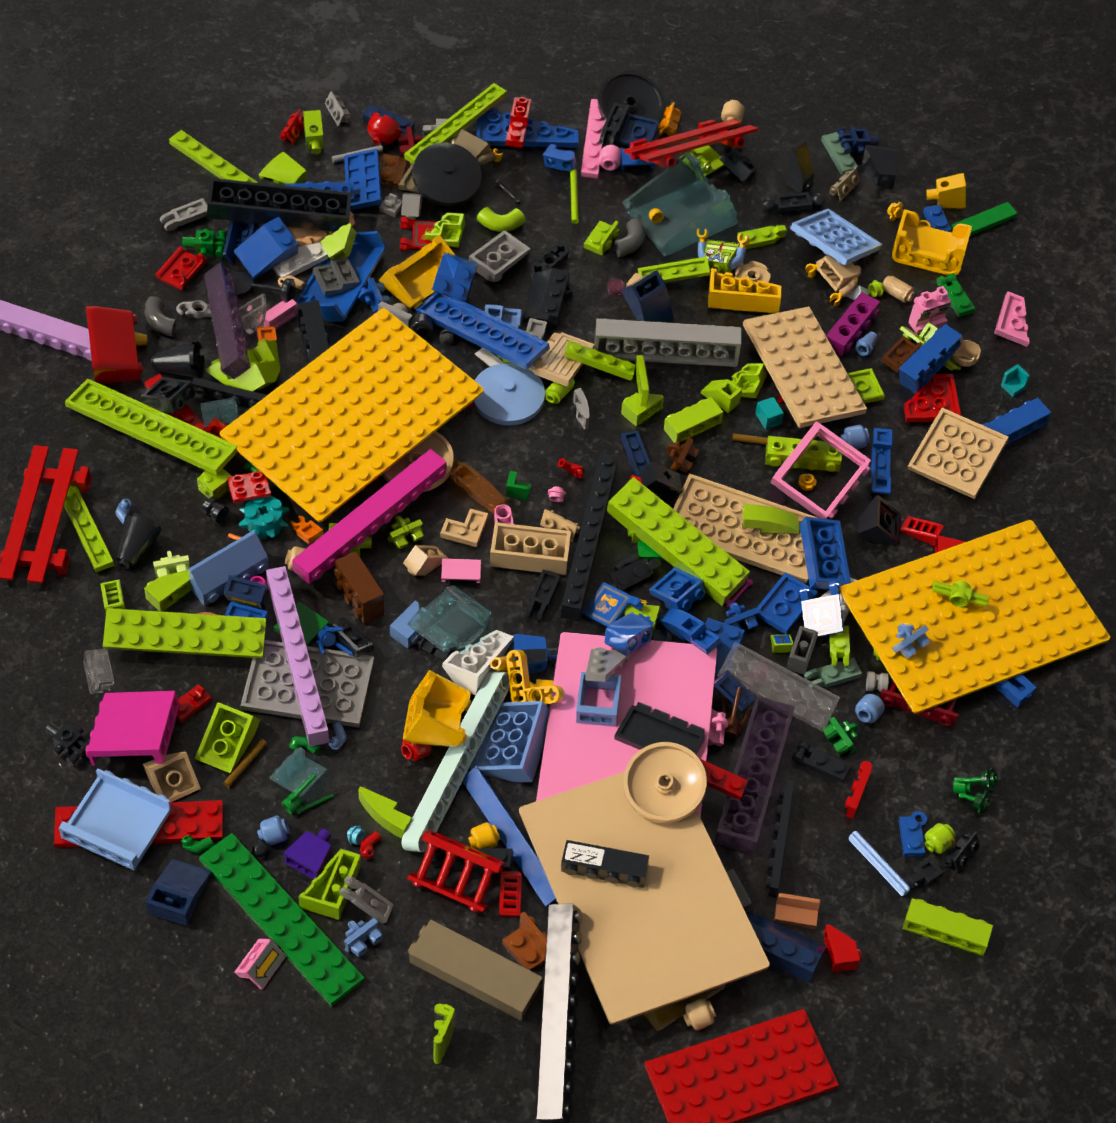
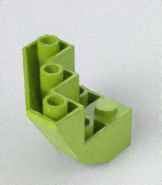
(262, 371)

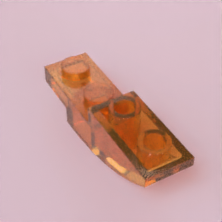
(476, 485)

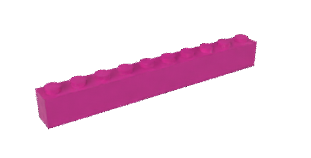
(369, 516)

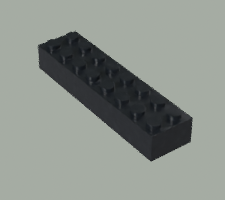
(264, 202)

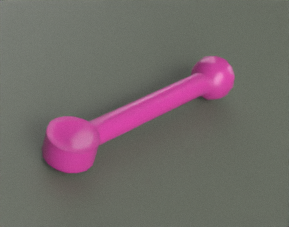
(749, 582)

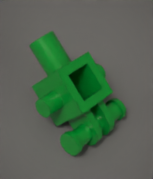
(206, 242)

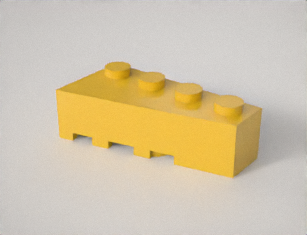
(742, 294)

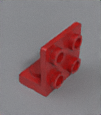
(248, 486)

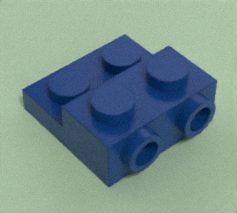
(678, 589)

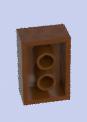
(359, 588)

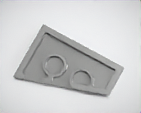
(603, 664)

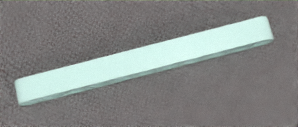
(456, 761)

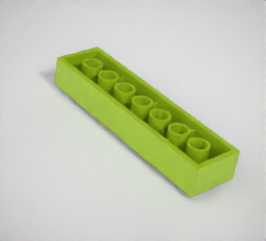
(677, 540)

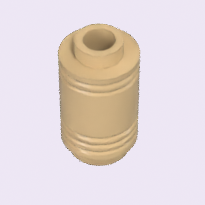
(898, 289)

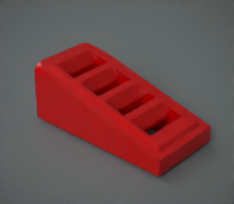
(926, 537)
(510, 880)

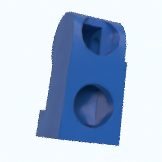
(559, 159)

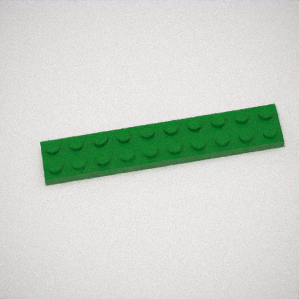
(282, 919)

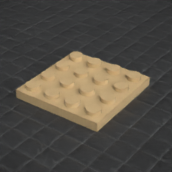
(958, 453)

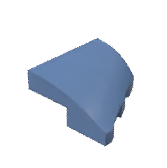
(509, 315)

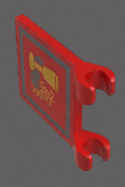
(419, 229)

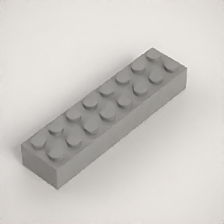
(669, 342)

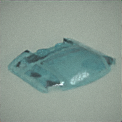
(451, 620)

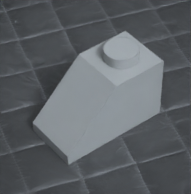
(411, 205)

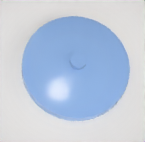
(509, 394)

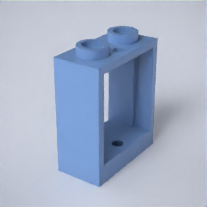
(594, 714)

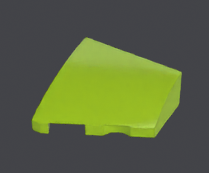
(284, 170)
(449, 228)
(750, 379)

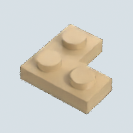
(468, 532)

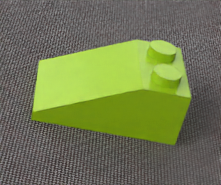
(227, 737)

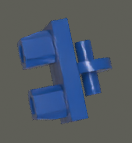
(373, 294)
(747, 617)

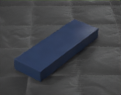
(635, 451)

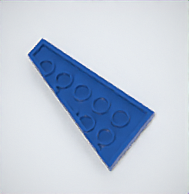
(494, 126)

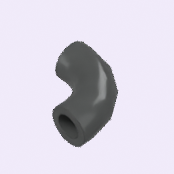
(633, 240)
(157, 319)

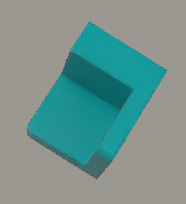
(1015, 380)
(769, 413)

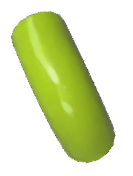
(501, 222)

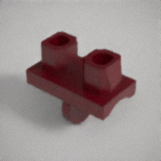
(407, 138)

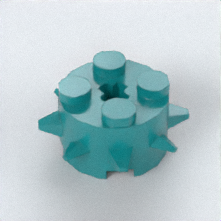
(264, 516)

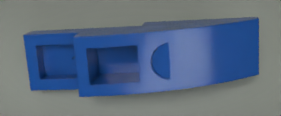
(689, 628)

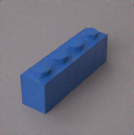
(1021, 420)

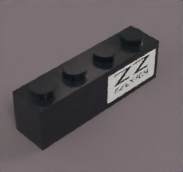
(604, 863)

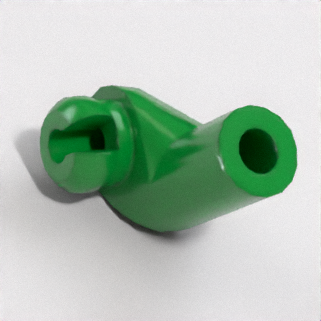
(298, 741)
(196, 846)

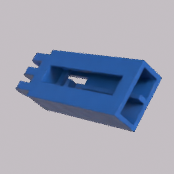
(1016, 689)

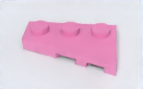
(1012, 320)

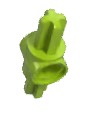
(960, 593)

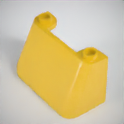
(930, 247)
(415, 277)
(436, 712)

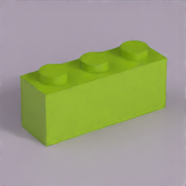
(693, 420)

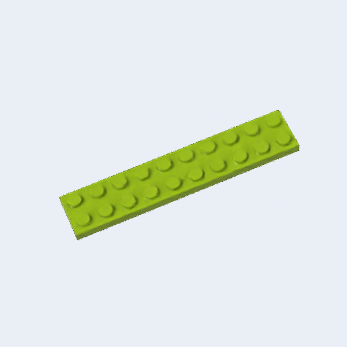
(152, 426)

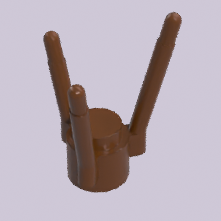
(734, 727)

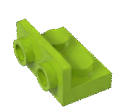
(602, 237)

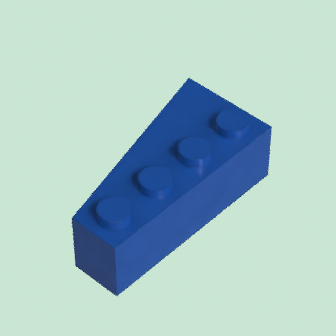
(929, 358)

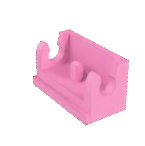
(461, 569)

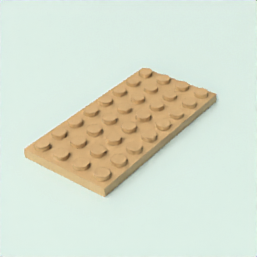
(804, 367)
(718, 515)

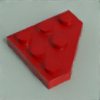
(930, 398)

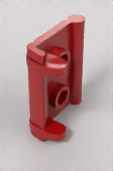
(180, 268)

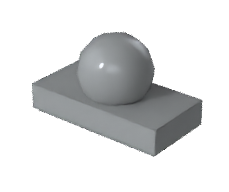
(398, 310)

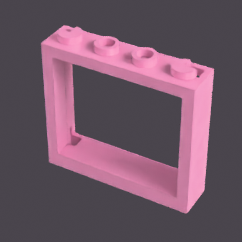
(840, 445)

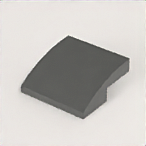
(336, 277)

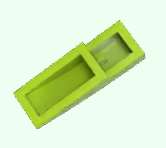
(769, 519)
(384, 812)

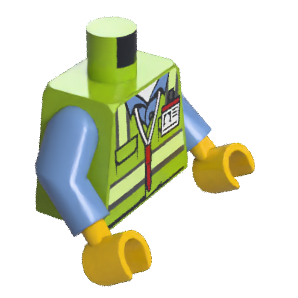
(721, 254)

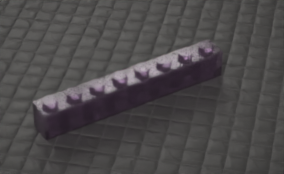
(226, 321)

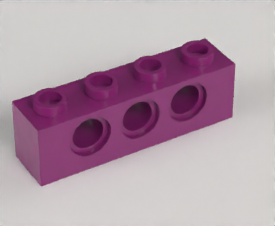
(852, 323)

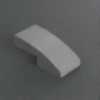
(536, 328)
(582, 410)

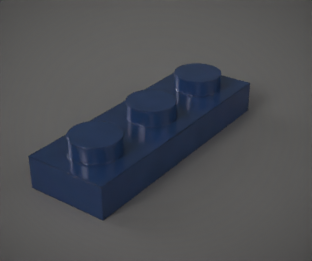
(402, 121)

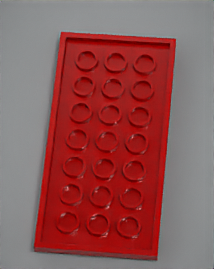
(743, 1073)

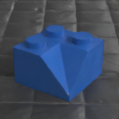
(455, 276)

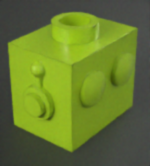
(213, 484)

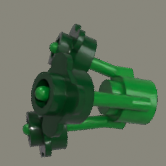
(964, 785)

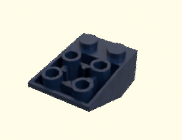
(649, 299)
(177, 892)

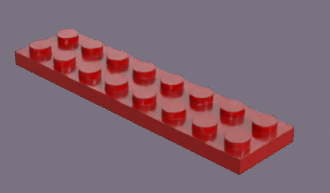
(192, 818)

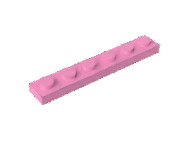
(592, 147)

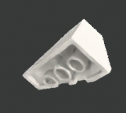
(472, 664)

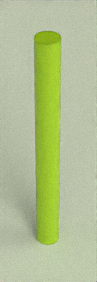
(574, 196)

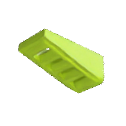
(112, 599)

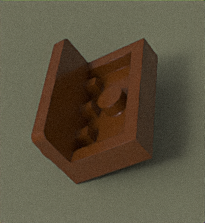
(900, 353)

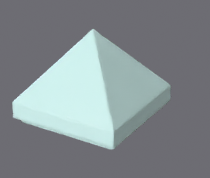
(856, 291)

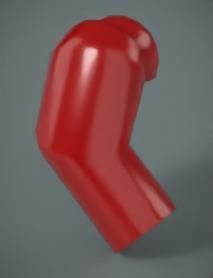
(575, 469)
(366, 845)

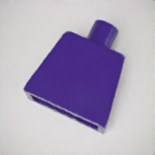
(309, 853)

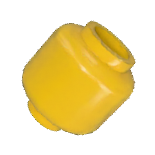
(484, 836)

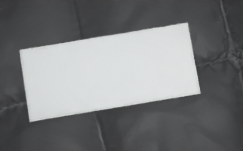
(488, 357)

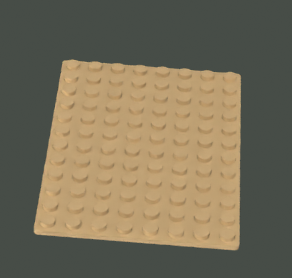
(655, 939)

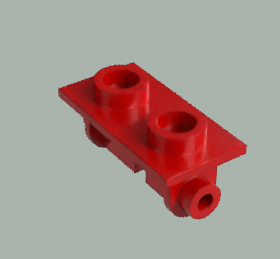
(294, 127)

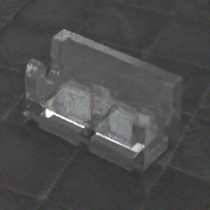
(98, 670)

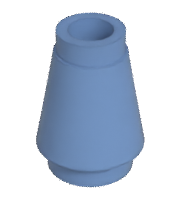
(866, 344)

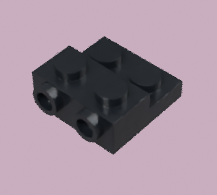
(169, 394)

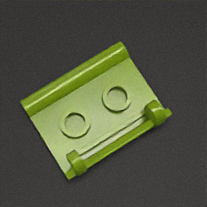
(445, 1032)

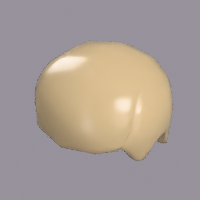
(967, 354)

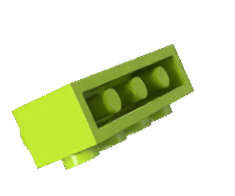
(816, 457)

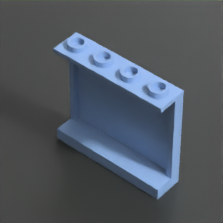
(117, 819)

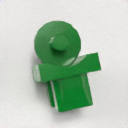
(845, 744)

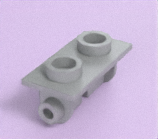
(337, 109)

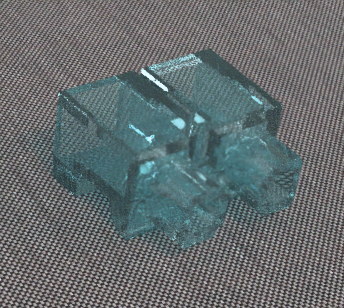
(224, 409)

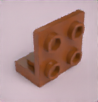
(527, 943)

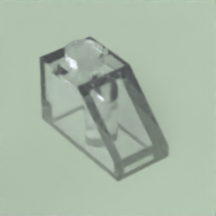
(253, 314)

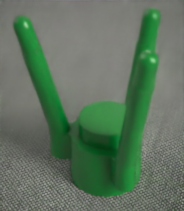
(293, 801)

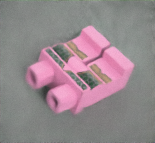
(929, 308)

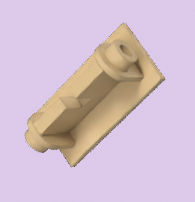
(554, 521)

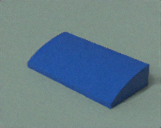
(824, 552)

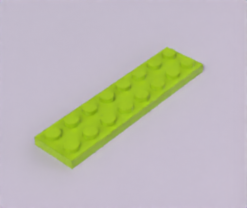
(184, 633)

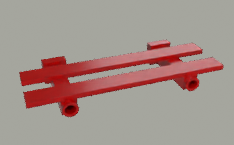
(708, 134)
(61, 479)

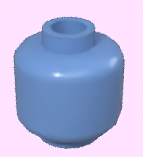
(856, 436)
(869, 708)
(273, 830)

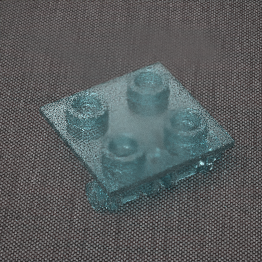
(297, 771)

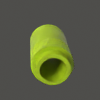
(557, 392)

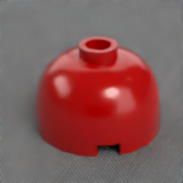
(383, 129)

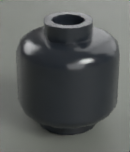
(422, 325)

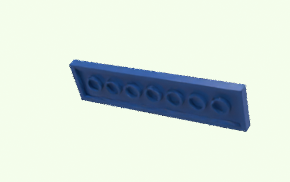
(484, 329)

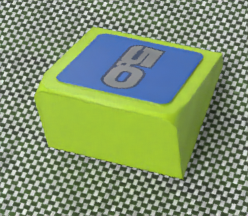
(781, 643)

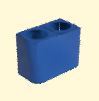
(628, 634)

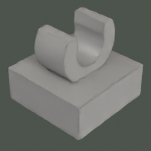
(391, 205)

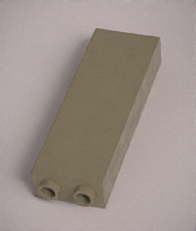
(475, 969)

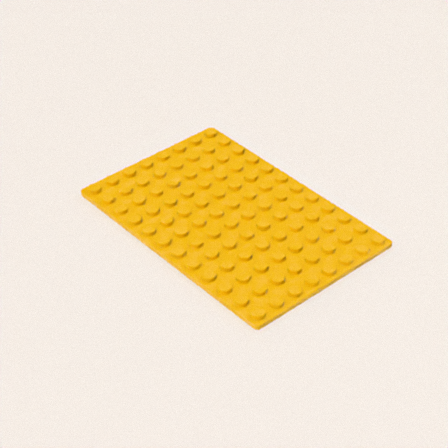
(351, 414)
(1029, 620)

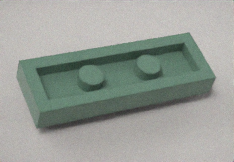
(843, 161)

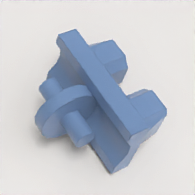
(918, 637)
(359, 933)

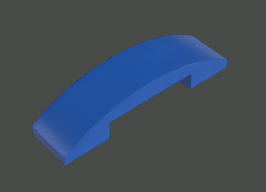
(881, 461)

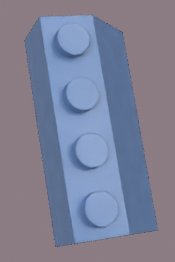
(239, 559)

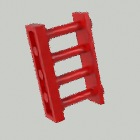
(471, 856)

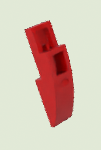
(518, 122)

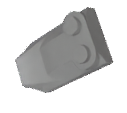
(499, 256)

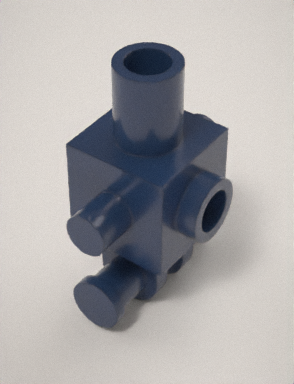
(856, 140)

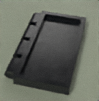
(646, 728)

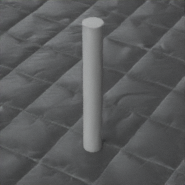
(338, 158)

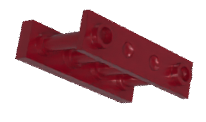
(944, 716)

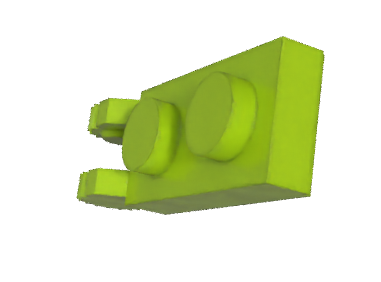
(840, 647)

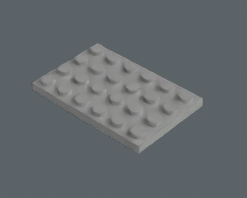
(339, 678)

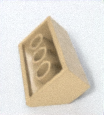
(530, 548)

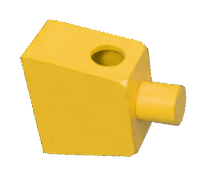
(949, 192)

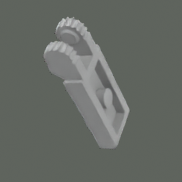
(184, 214)
(367, 899)

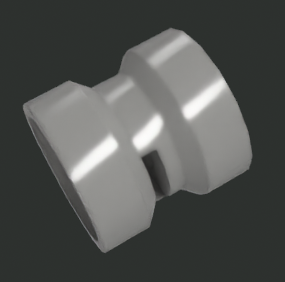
(876, 681)

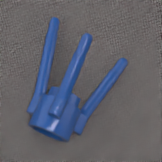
(327, 638)

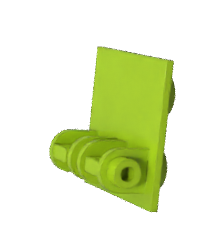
(708, 158)

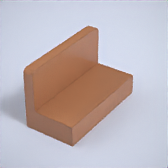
(797, 911)

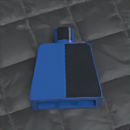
(535, 651)

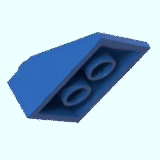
(267, 248)
(728, 635)

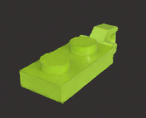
(764, 235)

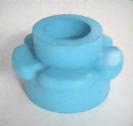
(356, 835)

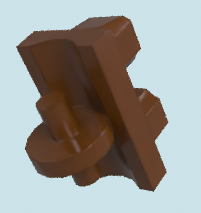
(680, 453)

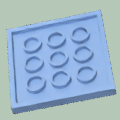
(836, 236)

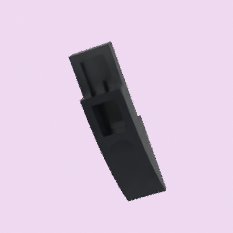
(458, 864)

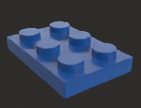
(783, 603)

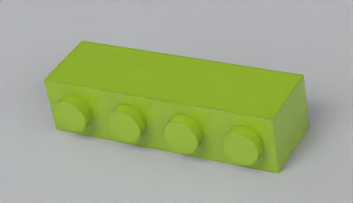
(947, 926)

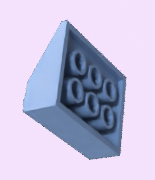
(514, 742)

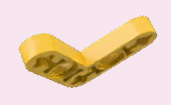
(527, 692)

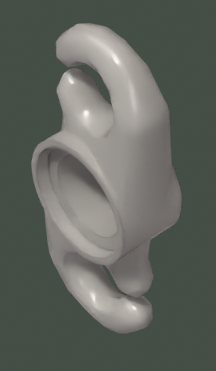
(191, 309)

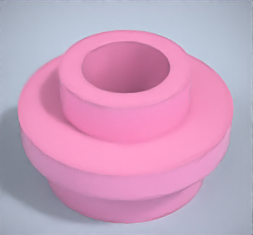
(557, 494)

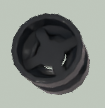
(215, 509)

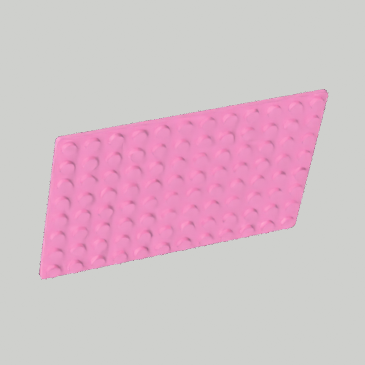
(659, 674)

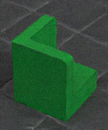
(517, 489)

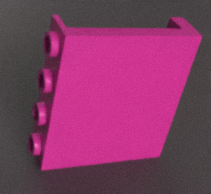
(134, 725)

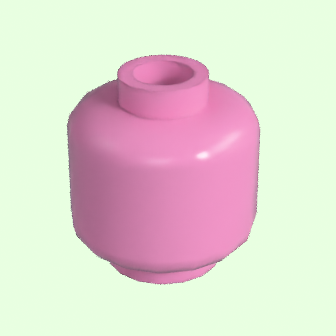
(610, 157)

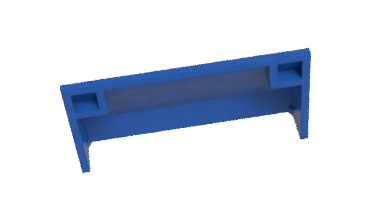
(364, 257)

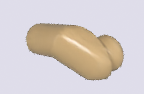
(298, 283)

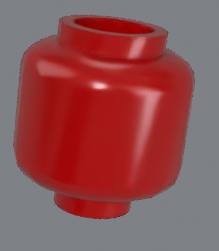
(415, 751)

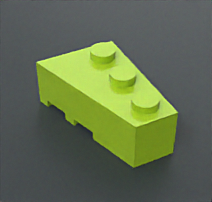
(324, 892)

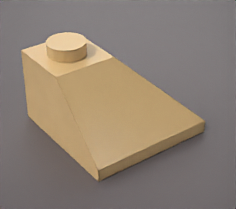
(174, 777)

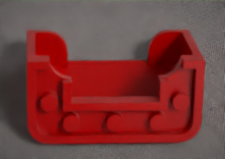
(113, 345)

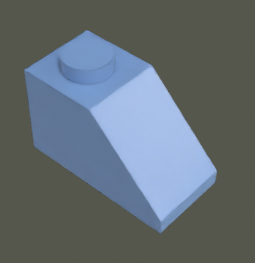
(401, 631)

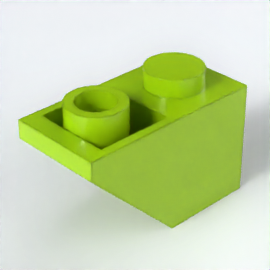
(340, 242)
(724, 393)

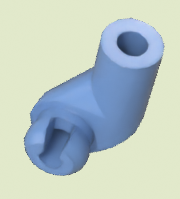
(122, 509)
(339, 738)

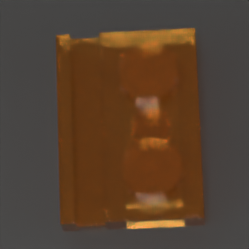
(392, 169)

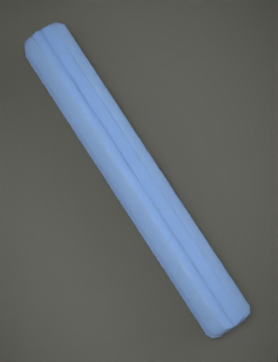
(879, 863)

